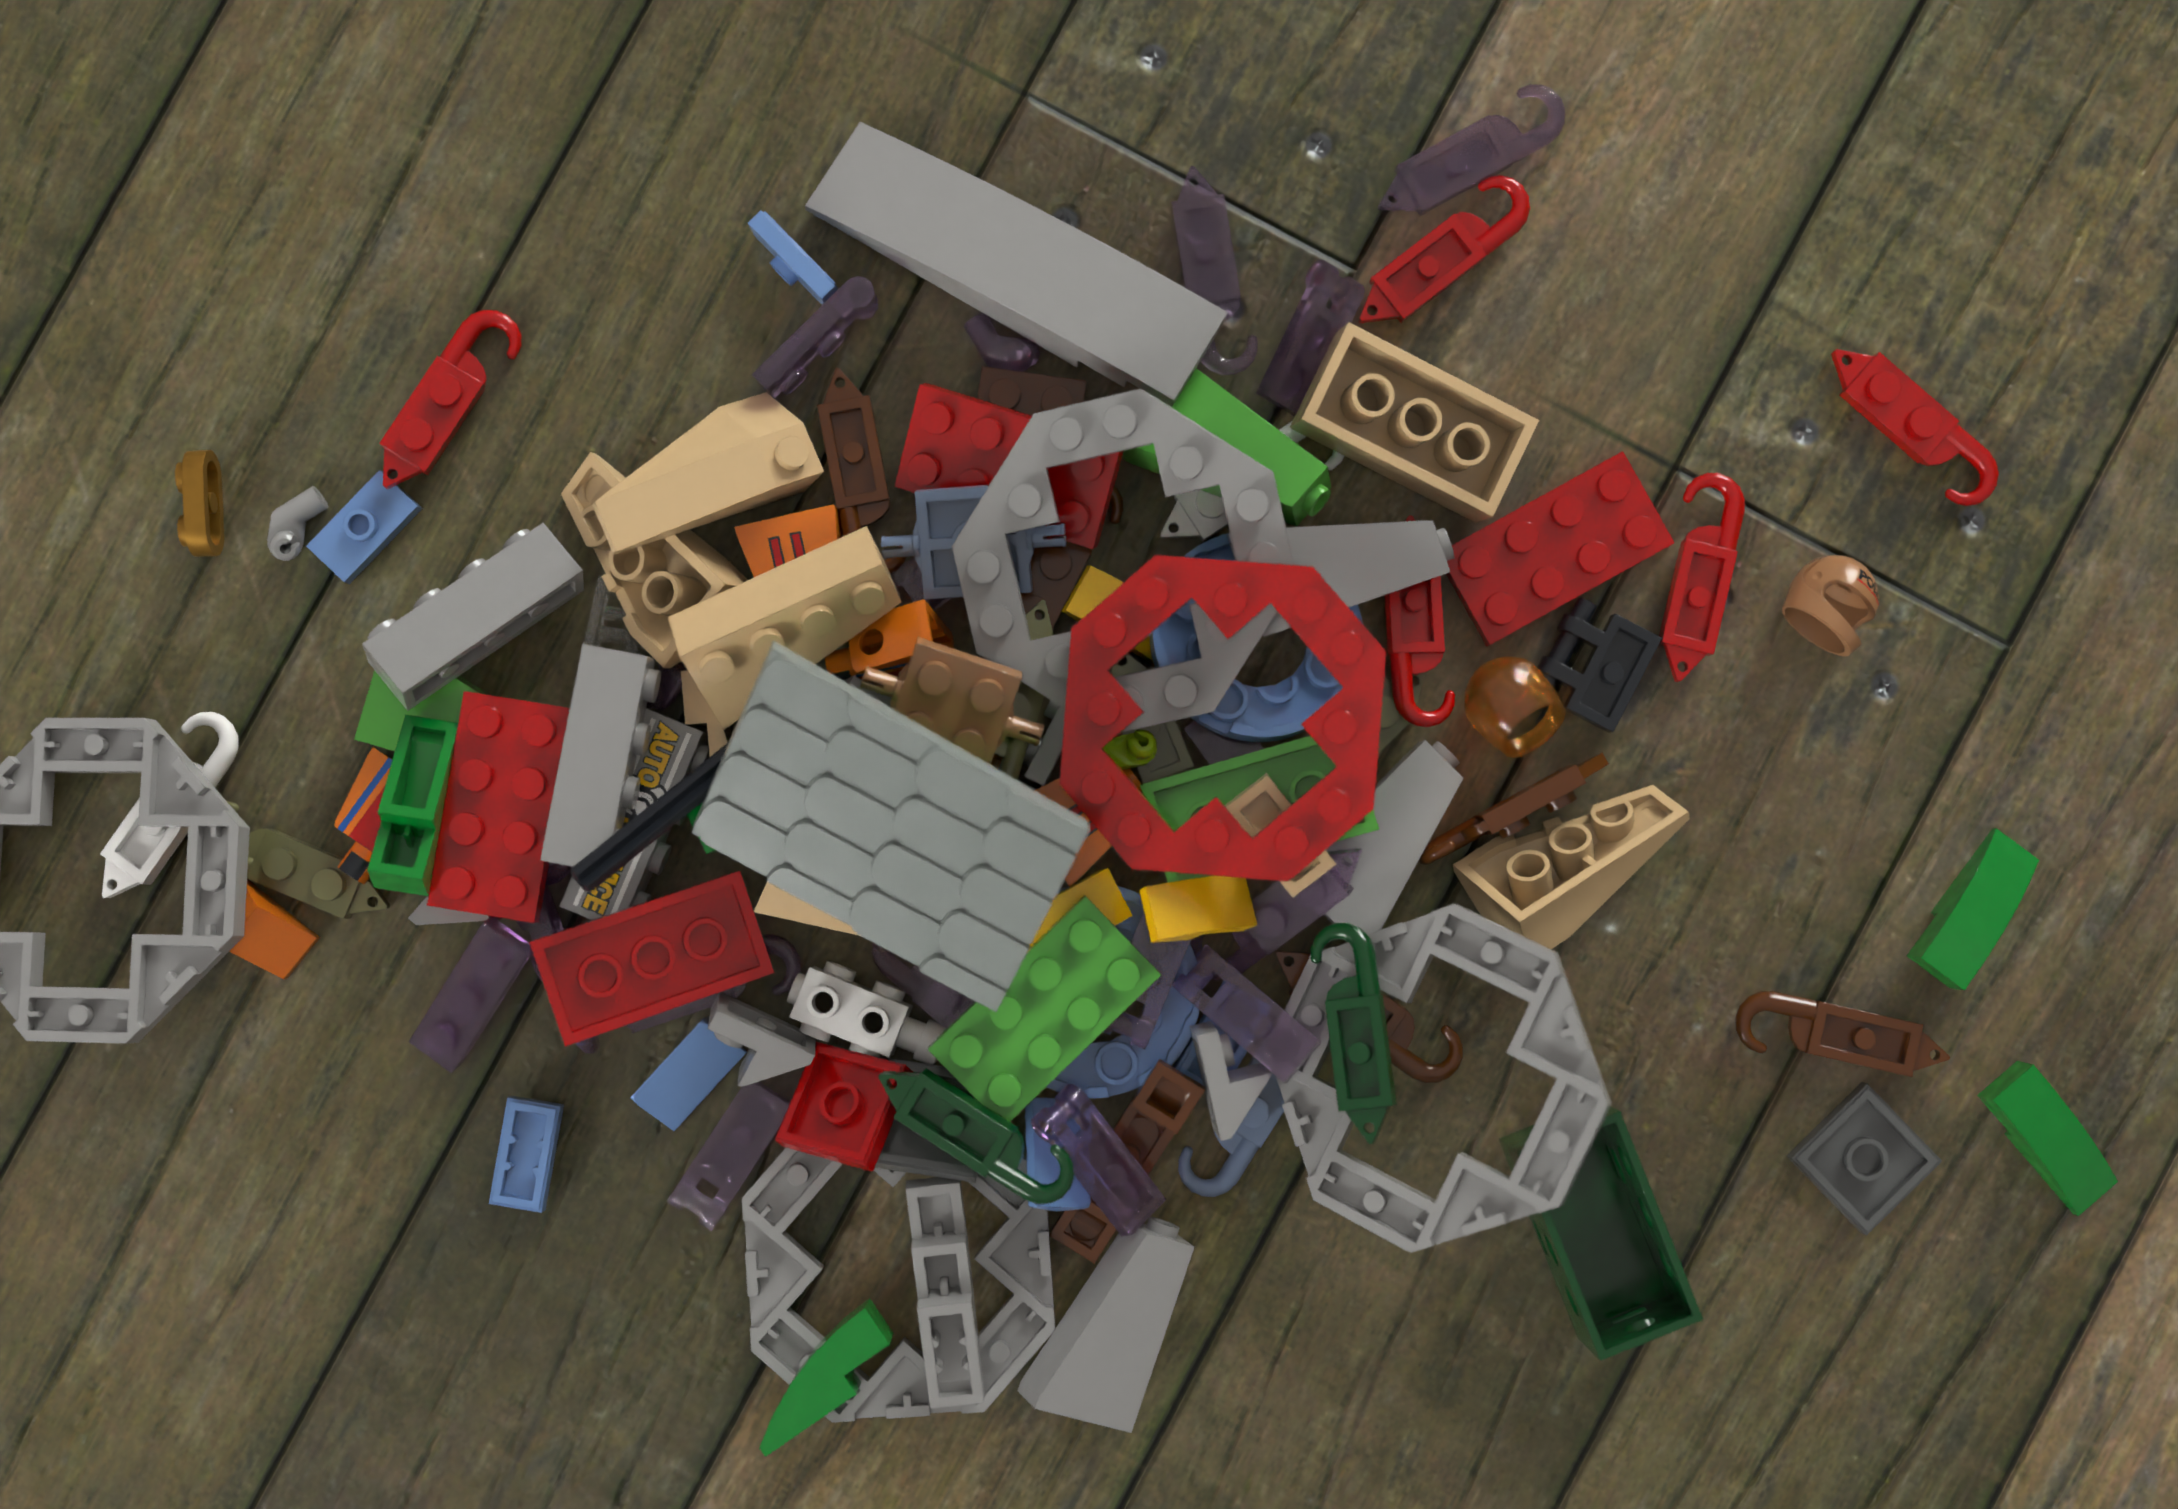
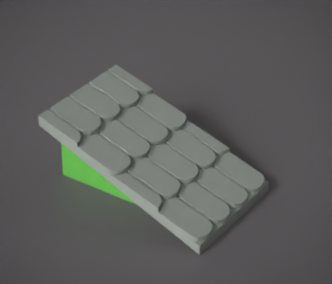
(888, 827)

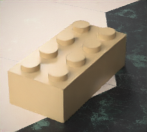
(1414, 423)

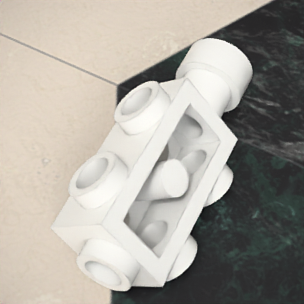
(849, 1011)

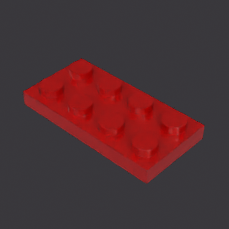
(966, 441)
(1556, 548)
(498, 808)
(651, 957)

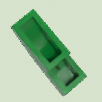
(413, 806)
(1975, 911)
(2049, 1136)
(828, 1375)

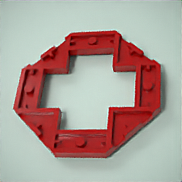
(1102, 708)

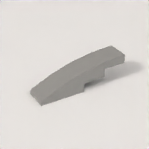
(944, 1292)

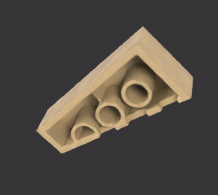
(802, 605)

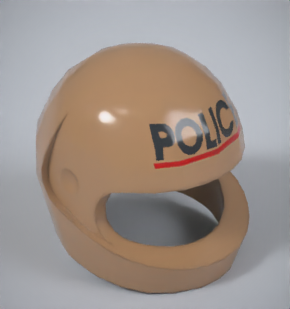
(1831, 601)

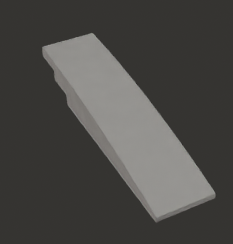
(1018, 264)

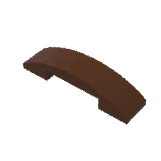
(1146, 1130)

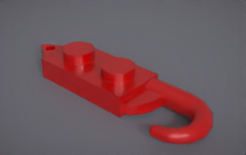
(1443, 256)
(442, 400)
(1912, 419)
(1702, 579)
(1416, 646)

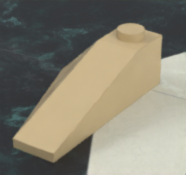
(716, 469)
(651, 578)
(1565, 872)

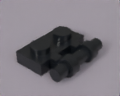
(1611, 670)

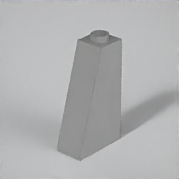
(1368, 558)
(1407, 810)
(1113, 1331)

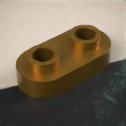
(202, 519)

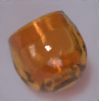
(1506, 693)

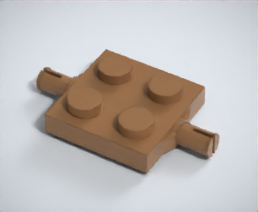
(957, 698)

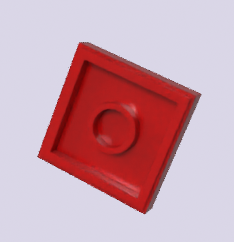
(841, 1108)

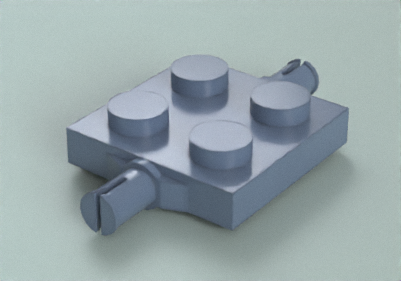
(939, 522)

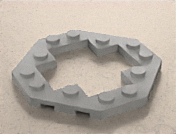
(1024, 499)
(215, 881)
(1547, 1039)
(782, 1269)

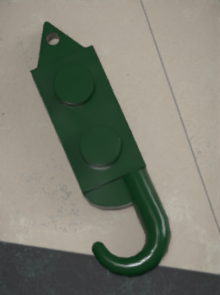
(1358, 1033)
(971, 1133)

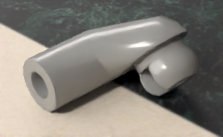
(289, 523)

